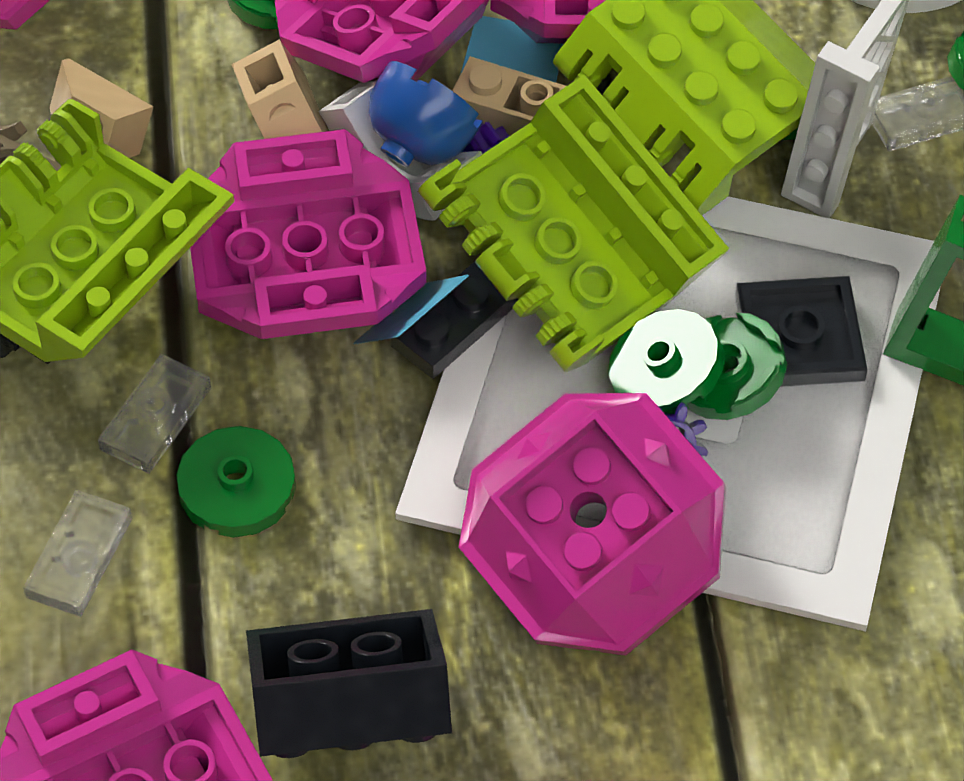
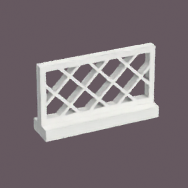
(840, 110)

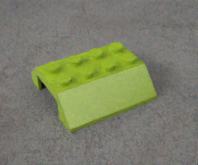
(695, 77)
(576, 224)
(88, 236)

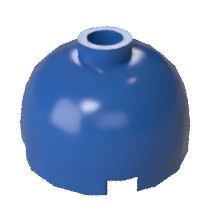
(420, 118)

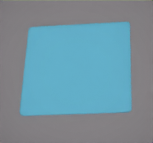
(509, 46)
(411, 310)

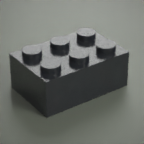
(348, 683)

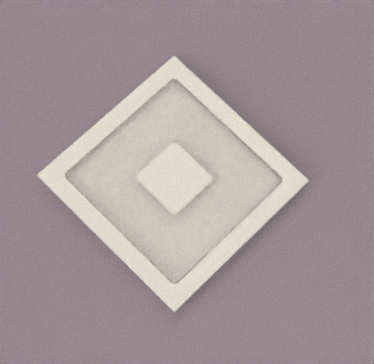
(802, 474)

